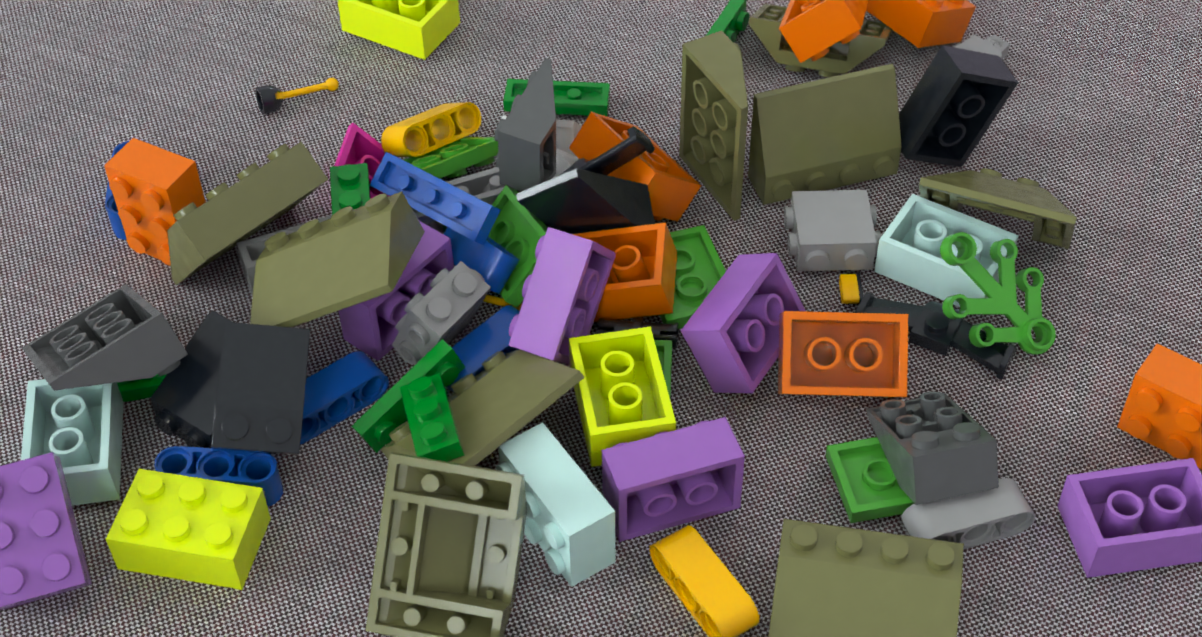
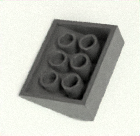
(107, 343)

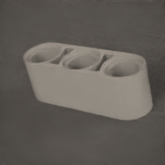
(972, 517)

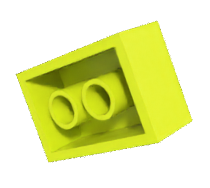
(404, 25)
(621, 389)
(189, 528)

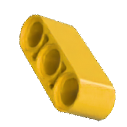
(431, 129)
(704, 584)

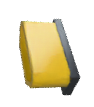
(850, 288)

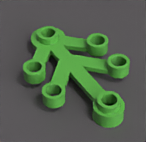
(1001, 296)

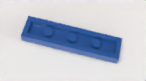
(436, 198)

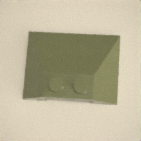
(838, 60)
(1017, 199)
(446, 549)

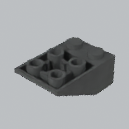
(529, 134)
(935, 447)

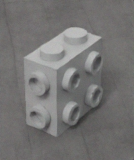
(832, 230)
(440, 313)

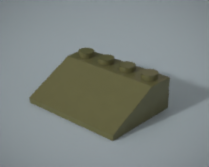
(714, 117)
(825, 134)
(242, 209)
(334, 262)
(497, 402)
(864, 584)

